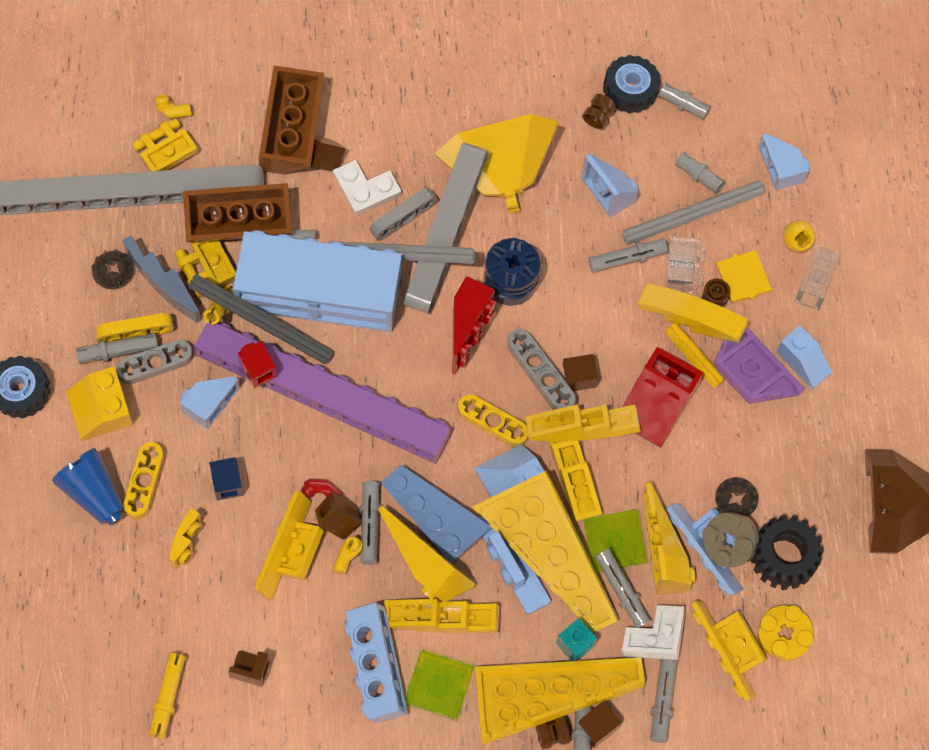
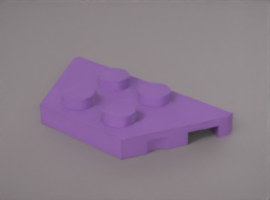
(755, 370)

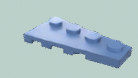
(438, 516)

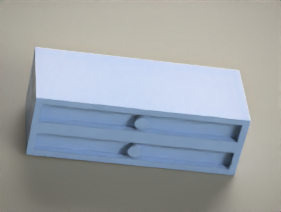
(319, 280)

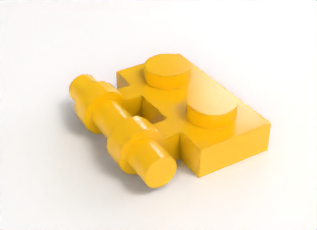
(168, 152)
(212, 259)

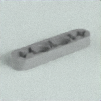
(537, 373)

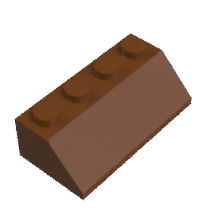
(290, 120)
(232, 210)

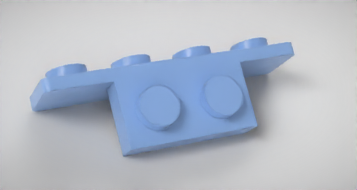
(694, 538)
(516, 573)

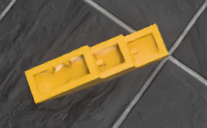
(697, 313)
(586, 424)
(575, 479)
(442, 617)

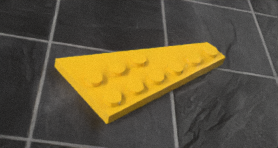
(546, 540)
(535, 693)

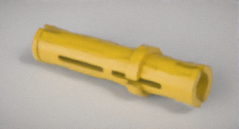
(164, 707)

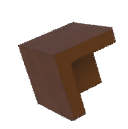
(326, 154)
(581, 372)
(337, 515)
(250, 667)
(600, 724)

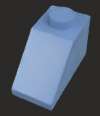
(783, 162)
(804, 357)
(208, 399)

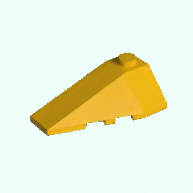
(668, 557)
(428, 567)

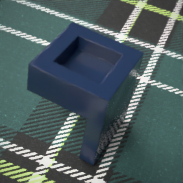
(226, 478)

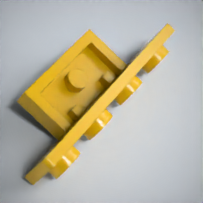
(291, 548)
(735, 646)

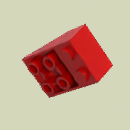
(471, 310)
(662, 394)

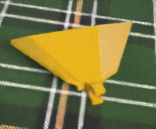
(514, 154)

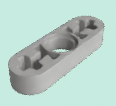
(403, 214)
(159, 351)

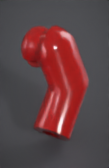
(322, 486)

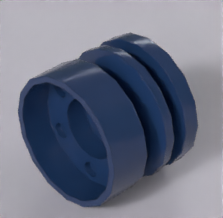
(515, 284)

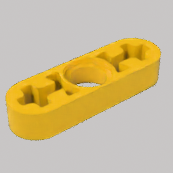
(138, 326)
(472, 418)
(156, 463)

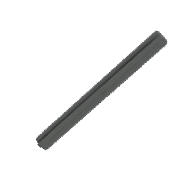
(260, 319)

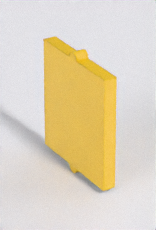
(744, 276)

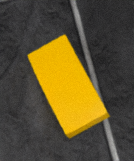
(182, 547)

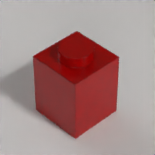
(257, 363)

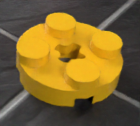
(779, 647)

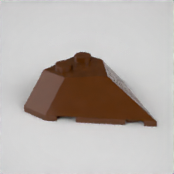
(898, 501)

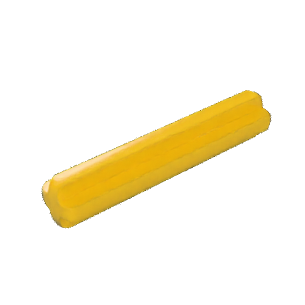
(694, 355)

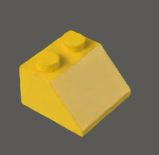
(98, 404)

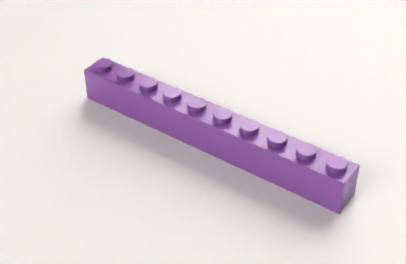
(331, 394)

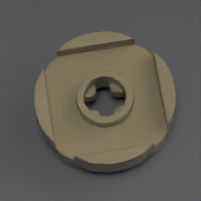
(715, 539)

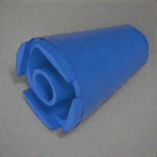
(91, 487)

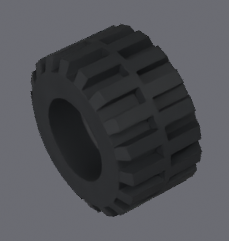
(797, 534)

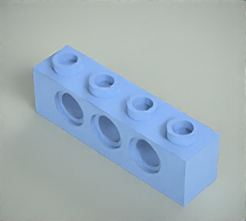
(392, 700)

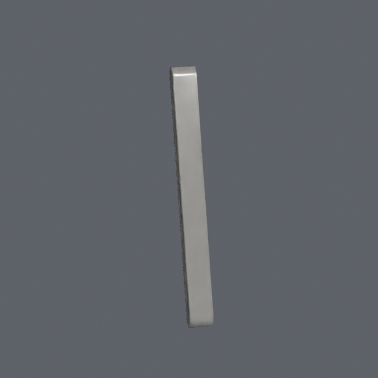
(119, 189)

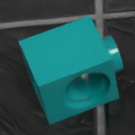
(576, 640)

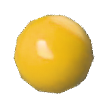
(799, 236)

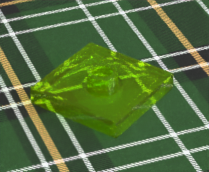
(618, 532)
(438, 685)

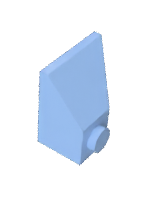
(608, 185)
(508, 470)

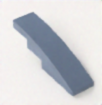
(166, 284)

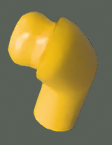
(170, 110)
(348, 551)

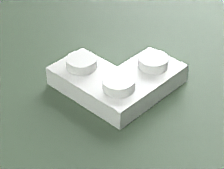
(365, 194)
(662, 640)

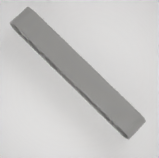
(447, 225)

